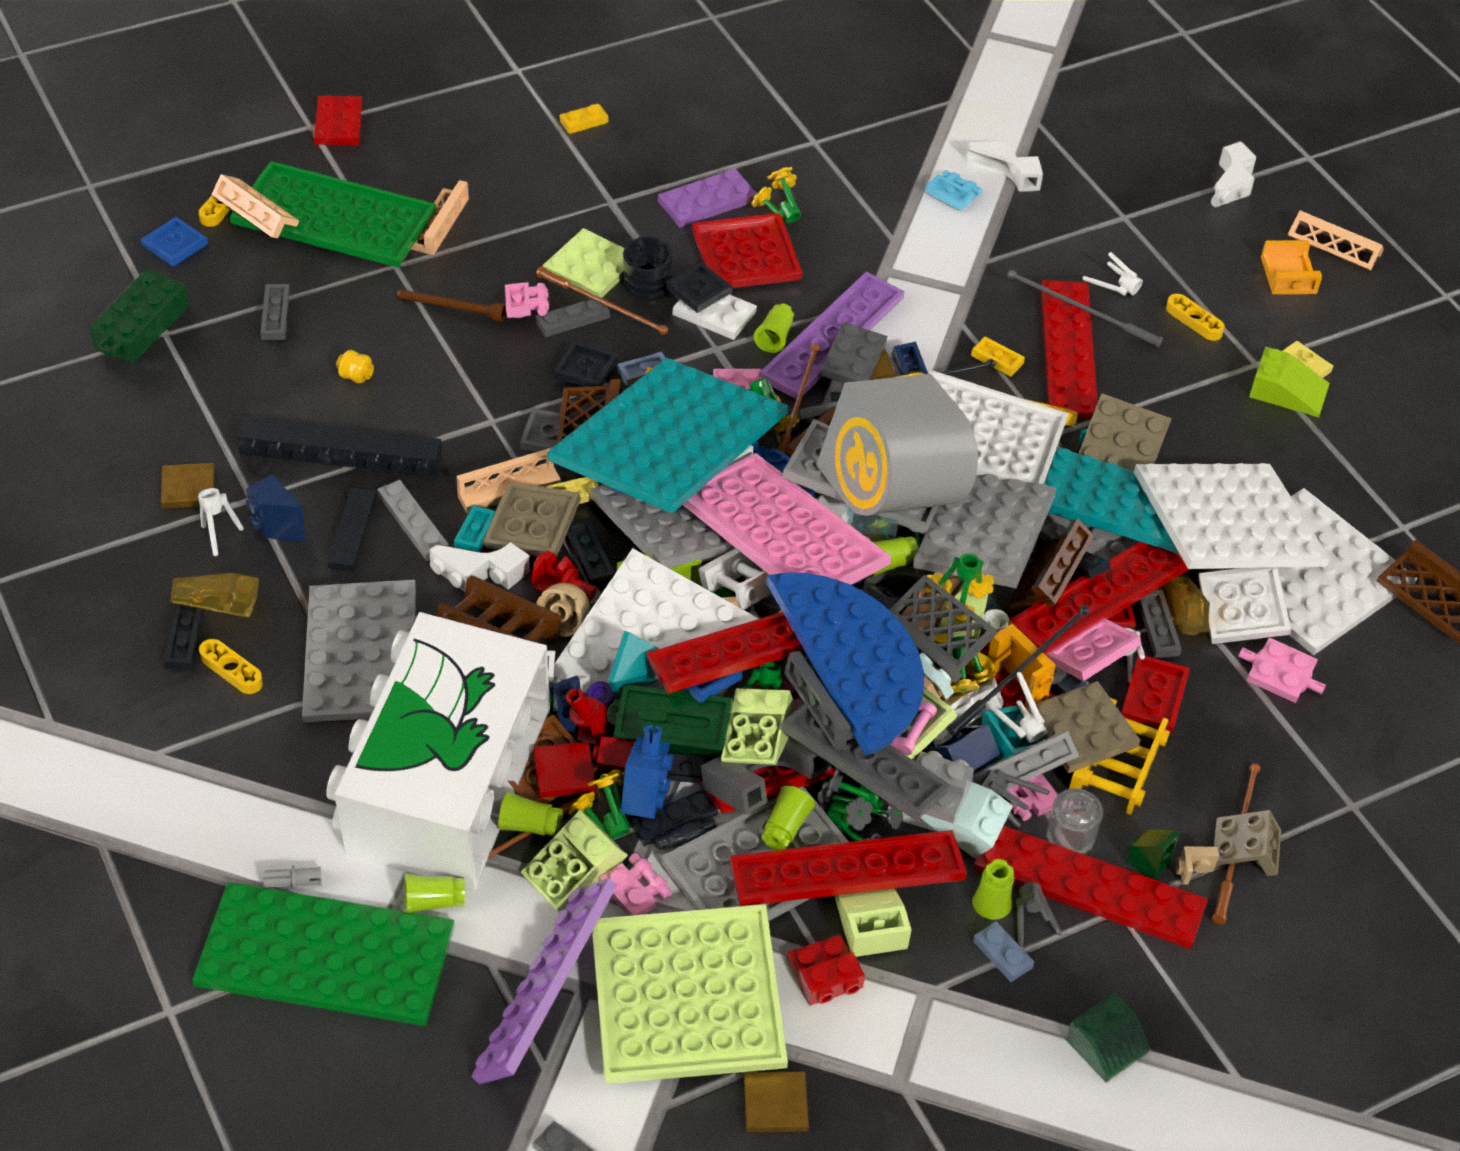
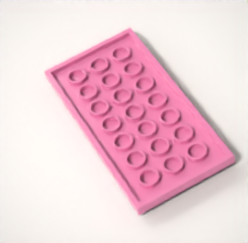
(783, 524)

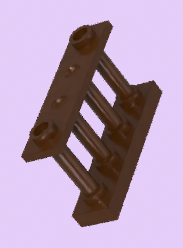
(506, 606)

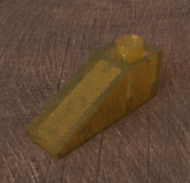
(217, 592)
(1187, 605)

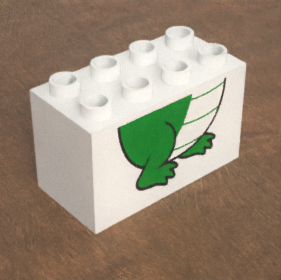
(441, 748)

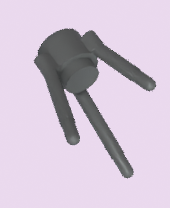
(996, 783)
(1034, 901)

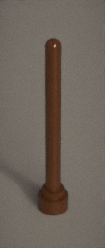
(495, 311)

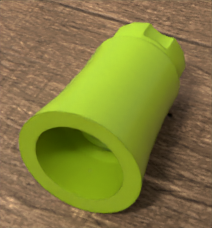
(773, 331)
(901, 551)
(529, 816)
(787, 817)
(432, 892)
(994, 892)

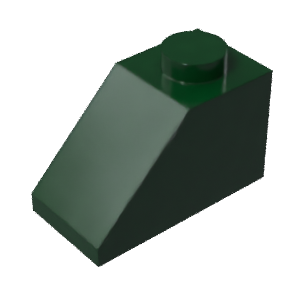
(1152, 852)

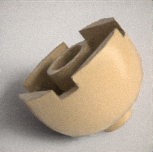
(568, 602)

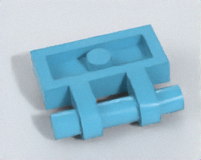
(953, 189)

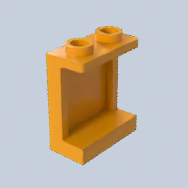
(1290, 267)
(1010, 649)

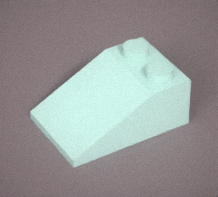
(977, 821)

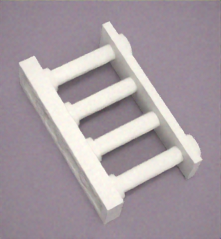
(730, 567)

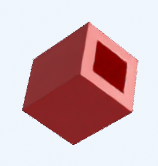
(612, 754)

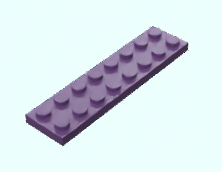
(860, 305)
(543, 982)

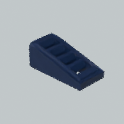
(908, 349)
(561, 707)

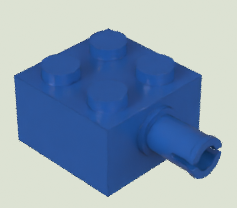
(647, 775)

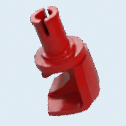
(550, 571)
(589, 716)

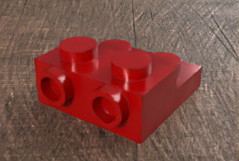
(826, 970)

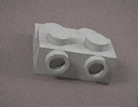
(955, 773)

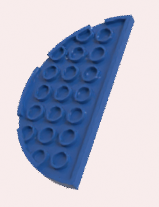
(857, 652)

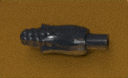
(683, 834)

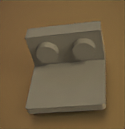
(1249, 839)

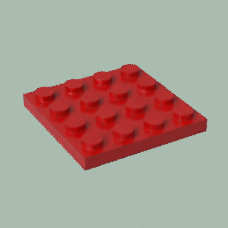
(748, 250)

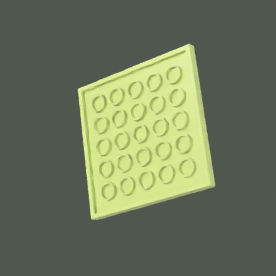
(687, 994)

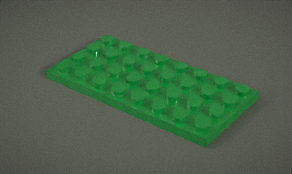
(343, 214)
(325, 953)

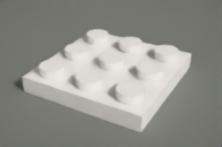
(1245, 604)

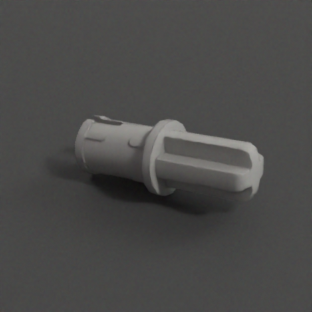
(292, 877)

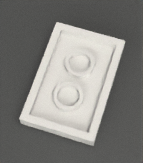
(723, 317)

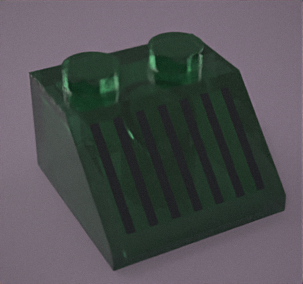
(1108, 1037)

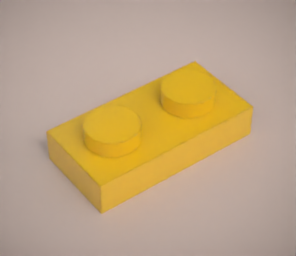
(583, 118)
(1006, 359)

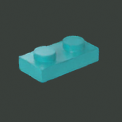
(474, 529)

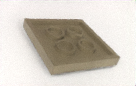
(1124, 433)
(532, 519)
(1092, 723)

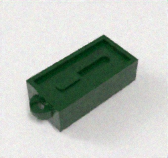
(139, 316)
(684, 721)

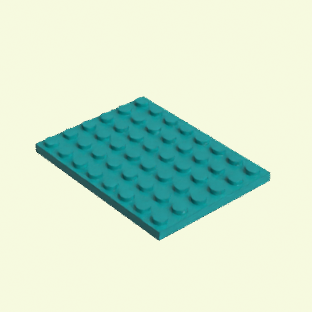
(668, 434)

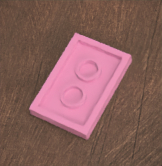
(1094, 649)

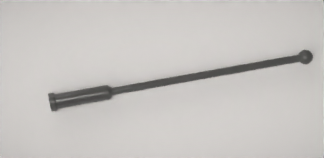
(1129, 328)

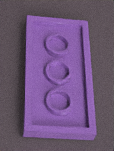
(707, 197)

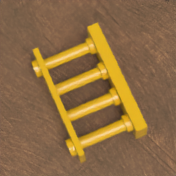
(1086, 777)

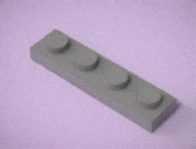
(411, 518)
(1033, 760)

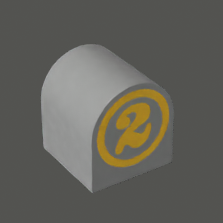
(898, 446)

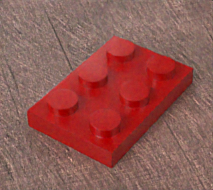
(338, 120)
(1155, 692)

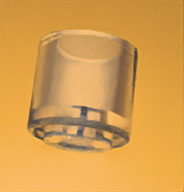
(1075, 820)

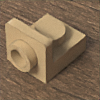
(1196, 859)

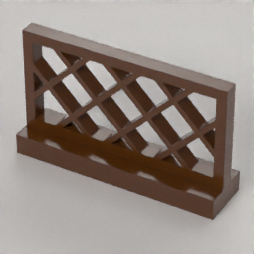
(587, 395)
(1051, 569)
(1436, 570)

